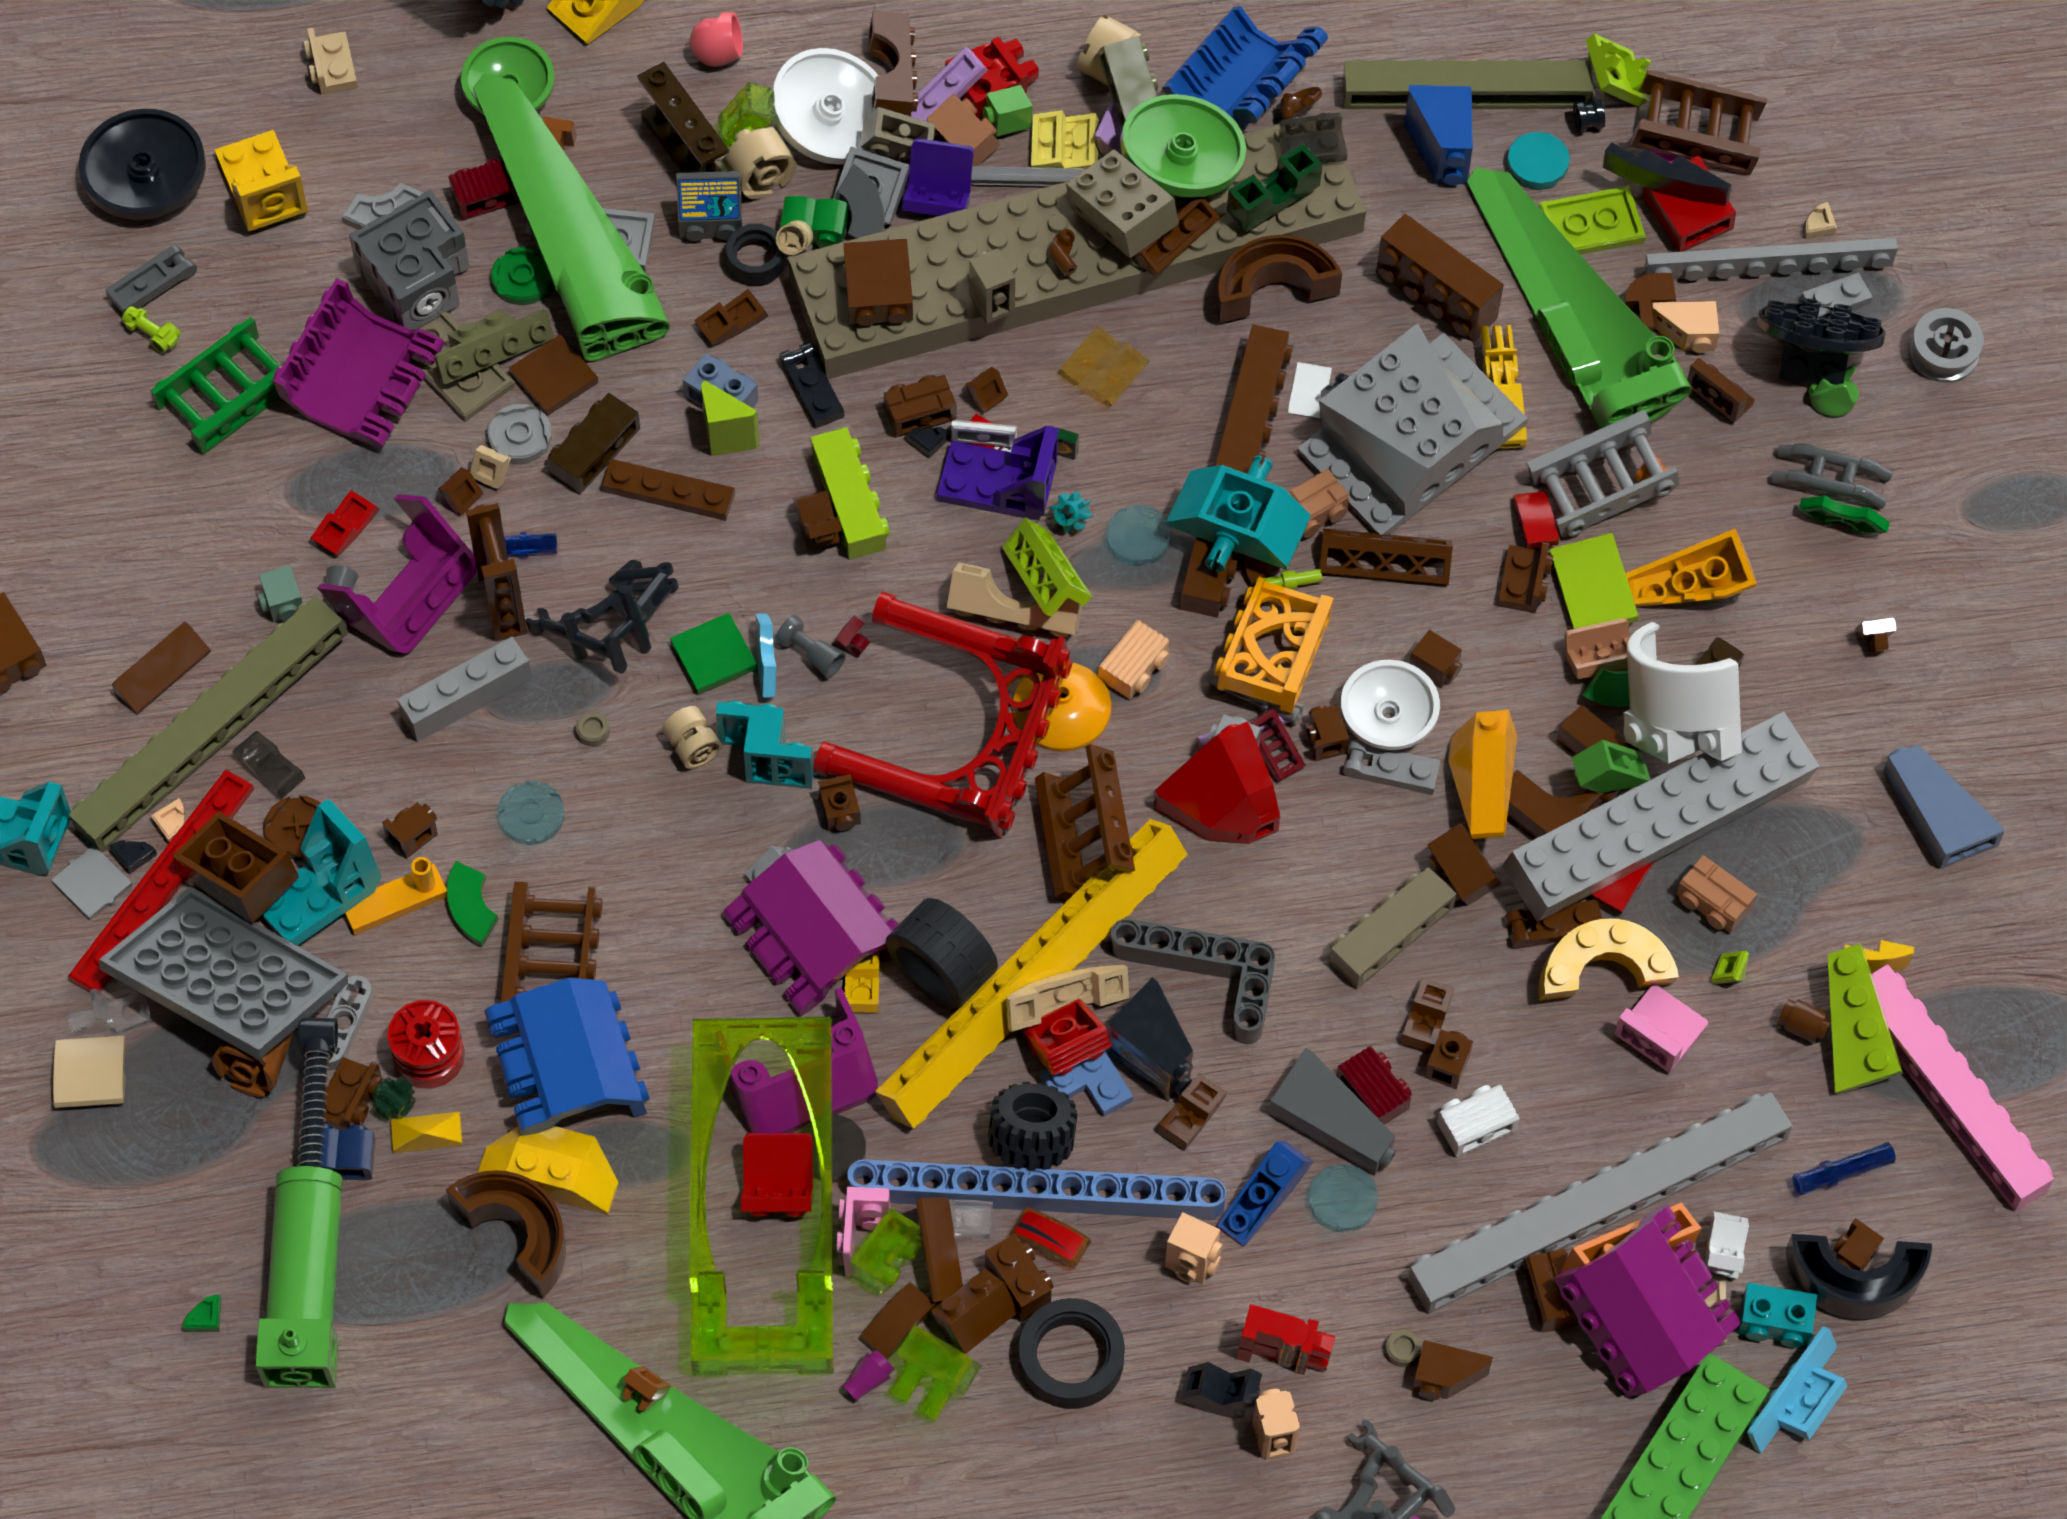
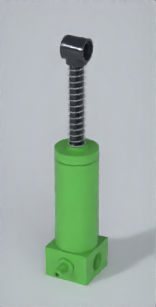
(298, 1336)

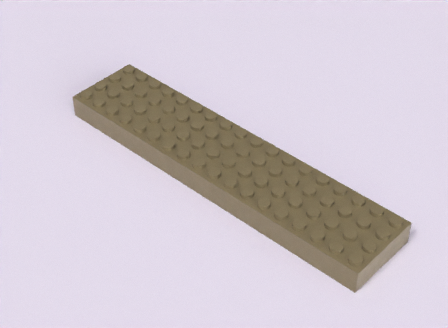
(1024, 233)

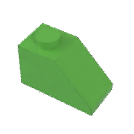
(1610, 767)

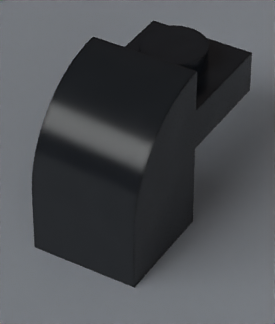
(1220, 1391)

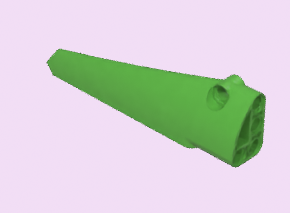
(585, 256)

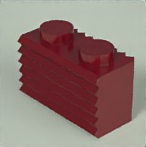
(482, 188)
(1375, 1085)

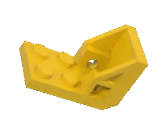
(262, 180)

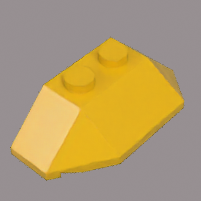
(561, 1162)

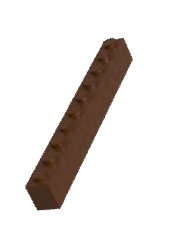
(1242, 440)

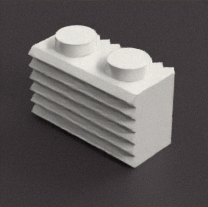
(1477, 1119)

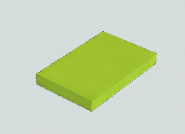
(1597, 220)
(1593, 581)

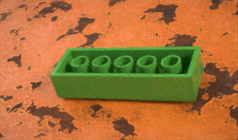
(1690, 1444)

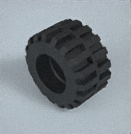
(1032, 1126)

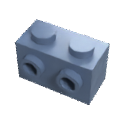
(723, 377)

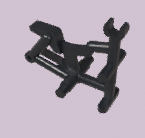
(622, 601)

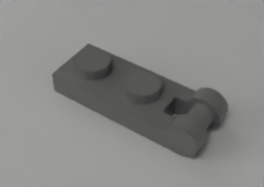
(151, 279)

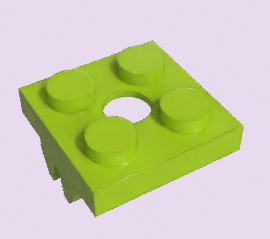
(1620, 61)

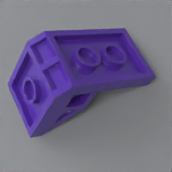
(1001, 480)

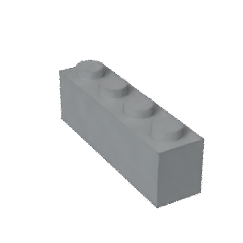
(464, 689)

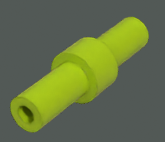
(1291, 580)

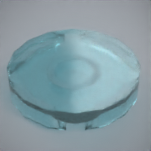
(1138, 535)
(531, 812)
(1343, 1198)

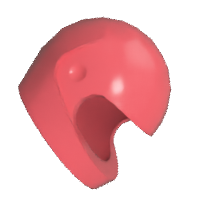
(717, 40)

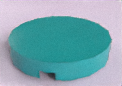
(1538, 160)

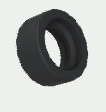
(754, 274)

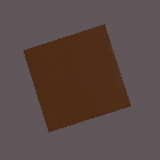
(553, 375)

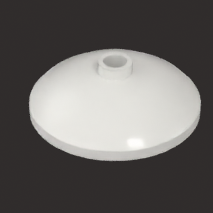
(1392, 689)

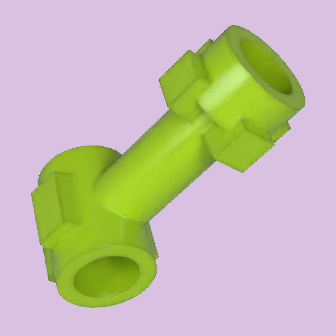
(162, 337)

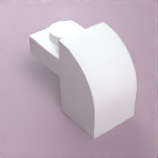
(1726, 1245)

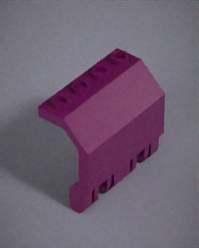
(353, 367)
(811, 919)
(1648, 1305)

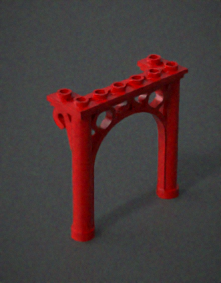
(984, 807)

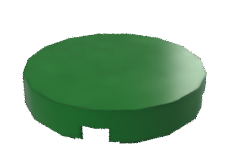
(521, 276)

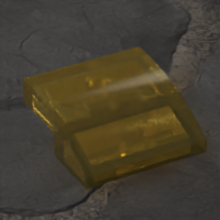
(1103, 366)

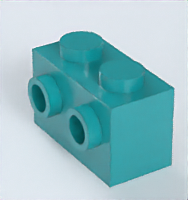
(1777, 1315)

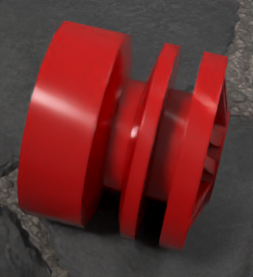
(426, 1060)

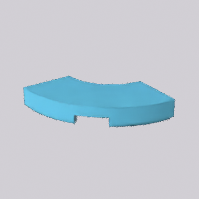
(765, 655)

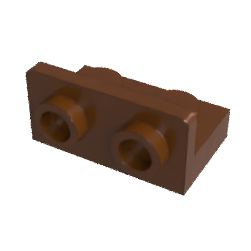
(1719, 390)
(1523, 578)
(350, 1093)

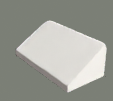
(983, 433)

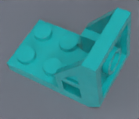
(33, 828)
(334, 880)

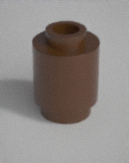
(1804, 1020)

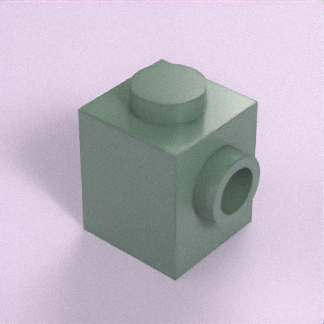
(279, 593)

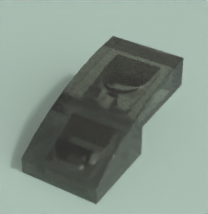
(268, 765)

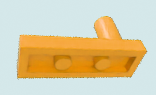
(398, 897)

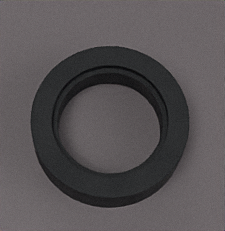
(1071, 1394)

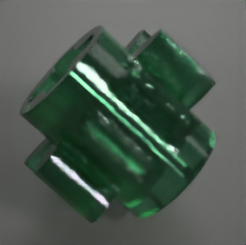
(394, 1098)

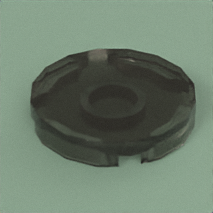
(848, 1147)

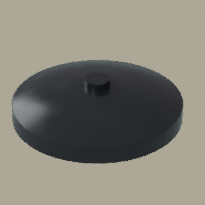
(142, 164)

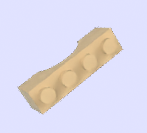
(975, 592)

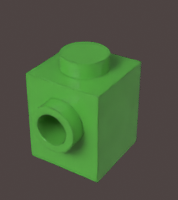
(1008, 110)

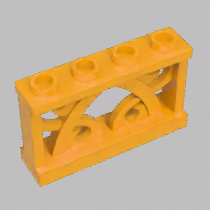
(1288, 682)

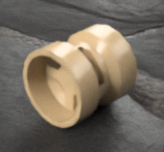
(788, 240)

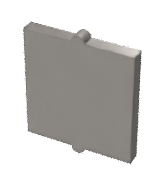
(92, 882)

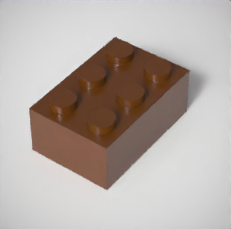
(235, 866)

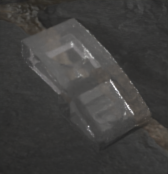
(971, 1218)

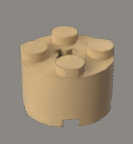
(1103, 33)
(761, 161)

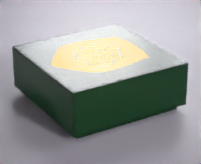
(1068, 444)

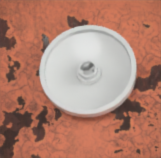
(823, 103)

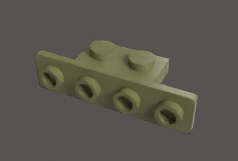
(490, 342)

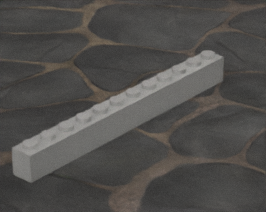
(1599, 1201)

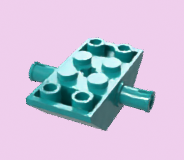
(1240, 514)

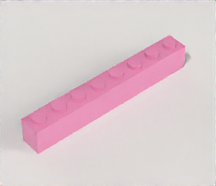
(1960, 1096)

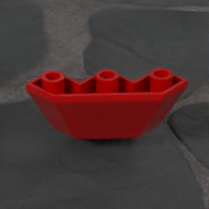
(1223, 790)

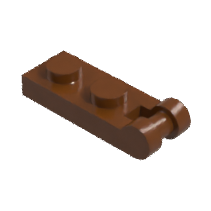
(1551, 928)

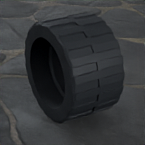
(942, 953)

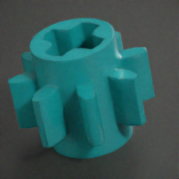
(1071, 511)

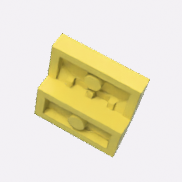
(1064, 140)

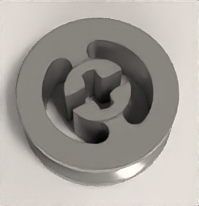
(1929, 342)

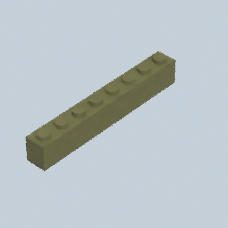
(1492, 83)

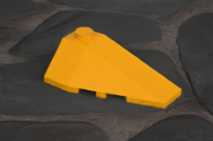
(1697, 573)
(1483, 770)

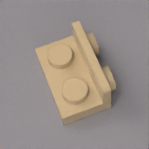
(332, 62)

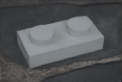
(1846, 291)

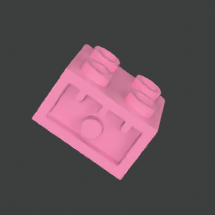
(1660, 1027)
(860, 1208)

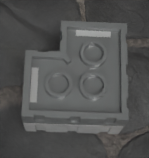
(412, 260)

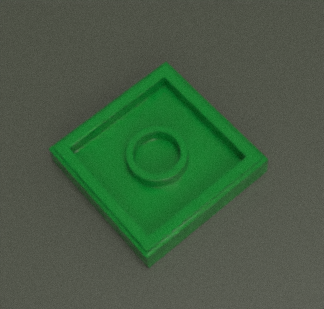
(713, 653)

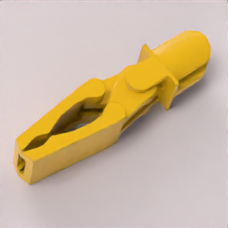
(1500, 365)

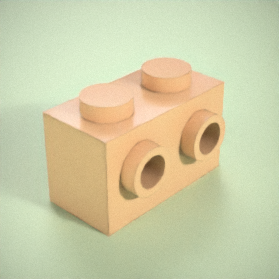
(1193, 1249)

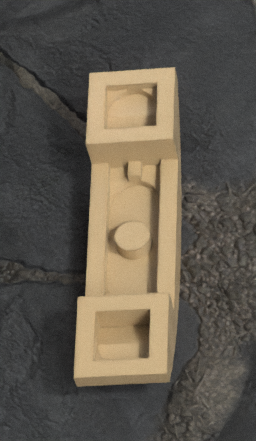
(1094, 984)

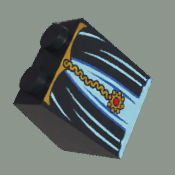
(1151, 1042)

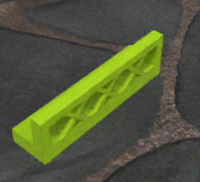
(1047, 559)

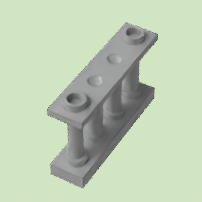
(1603, 444)

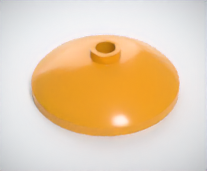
(1078, 717)

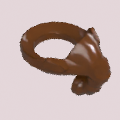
(1298, 101)

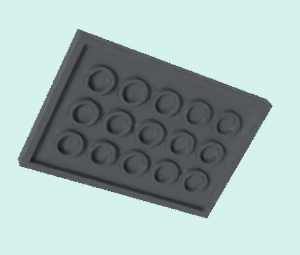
(223, 972)

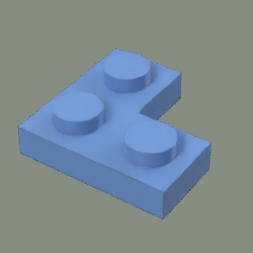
(1098, 1078)

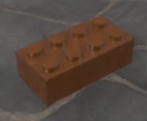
(1439, 277)

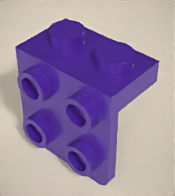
(938, 178)

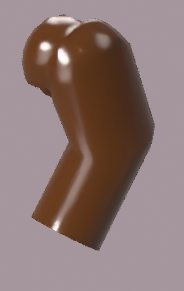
(1060, 251)

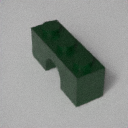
(1294, 177)

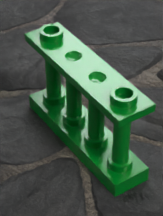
(232, 413)

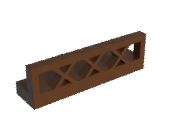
(1389, 544)

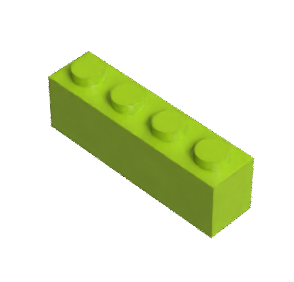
(849, 492)

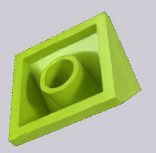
(728, 421)

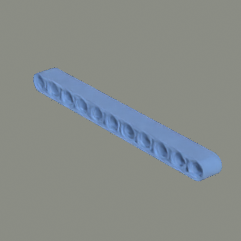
(1053, 1182)

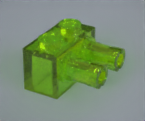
(930, 1356)

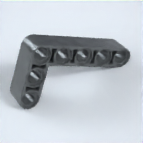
(1205, 962)

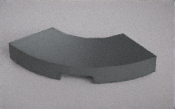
(865, 203)

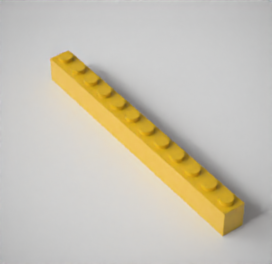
(1052, 950)

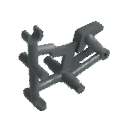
(1408, 1475)

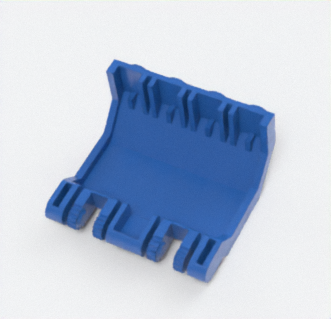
(1243, 66)
(566, 1052)

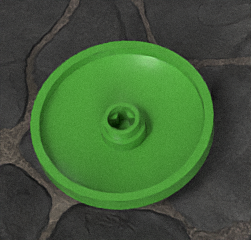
(1184, 144)

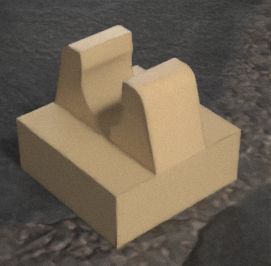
(489, 466)

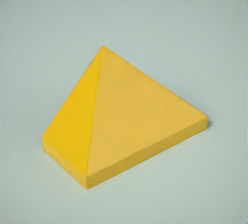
(426, 1132)

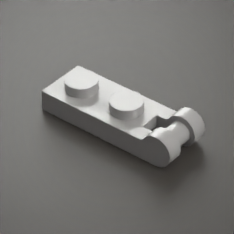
(1392, 768)

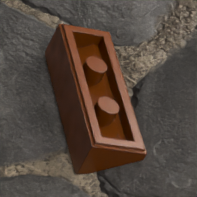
(1194, 219)
(160, 668)
(939, 1247)

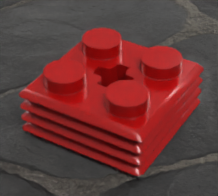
(1067, 1037)

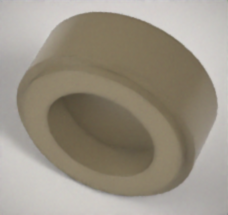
(593, 729)
(1403, 1348)

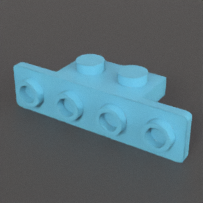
(1802, 1397)

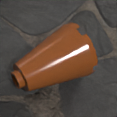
(248, 1073)

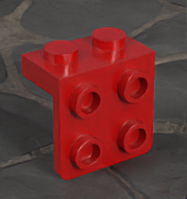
(777, 1173)

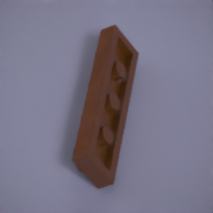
(668, 489)

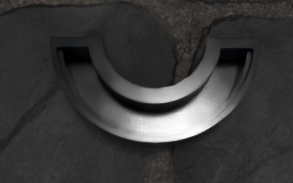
(1851, 1291)

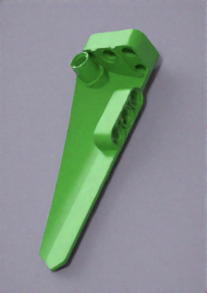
(1584, 320)
(681, 1445)

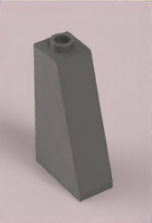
(1331, 1115)

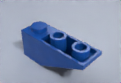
(1265, 1191)

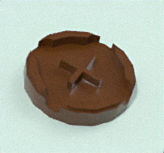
(288, 823)

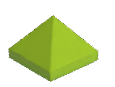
(1731, 967)

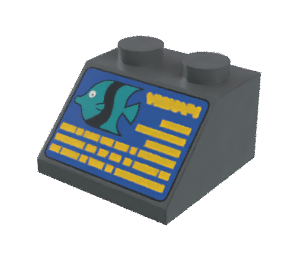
(708, 204)

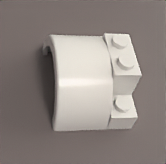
(1680, 706)

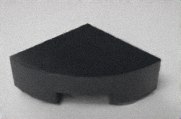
(928, 439)
(132, 854)

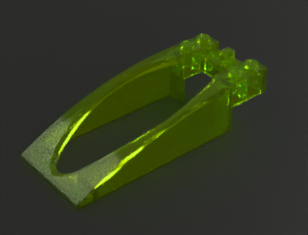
(714, 1344)

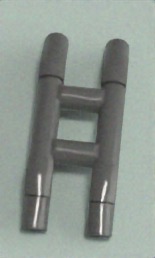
(1843, 487)

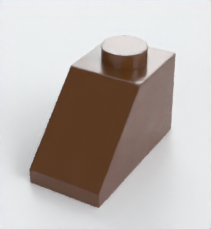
(1448, 1370)

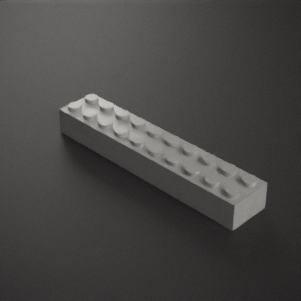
(1658, 818)

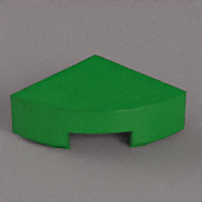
(204, 1316)

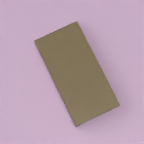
(472, 392)

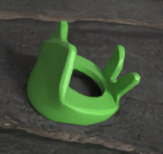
(1835, 399)

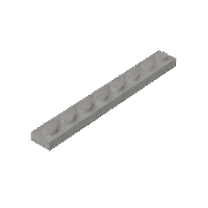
(1774, 259)

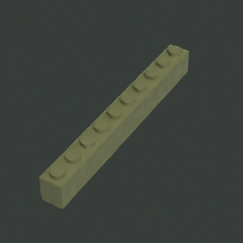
(207, 723)

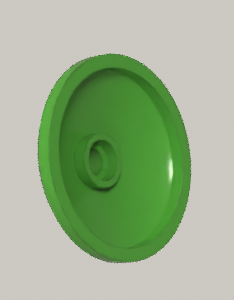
(513, 60)

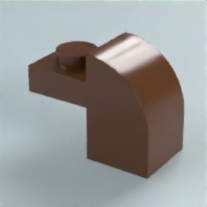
(1649, 290)
(817, 519)

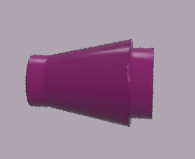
(868, 1375)

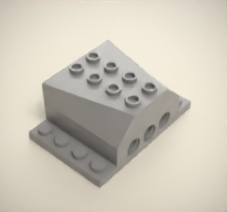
(1409, 427)

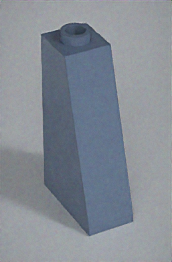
(1940, 809)

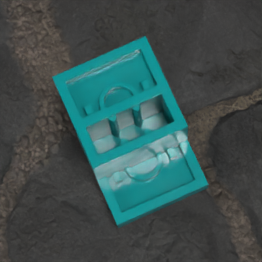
(764, 739)

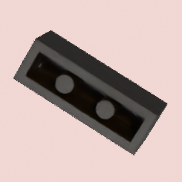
(593, 443)

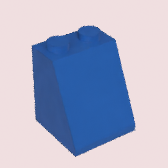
(1441, 129)

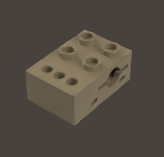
(1122, 203)

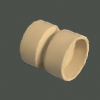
(690, 735)

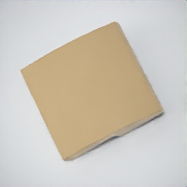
(89, 1071)

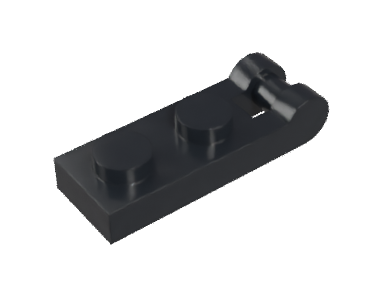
(812, 386)

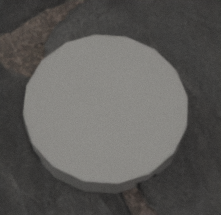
(520, 433)

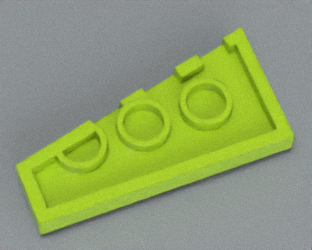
(1859, 1028)

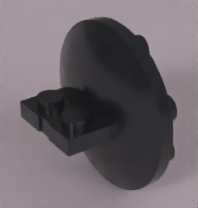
(1818, 345)

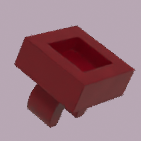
(850, 639)

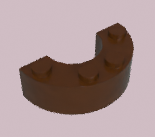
(1273, 261)
(525, 1203)

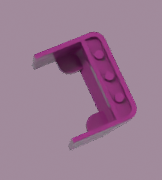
(423, 588)
(778, 1102)

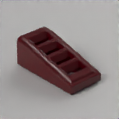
(1276, 727)

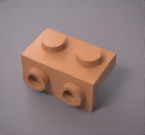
(1597, 647)

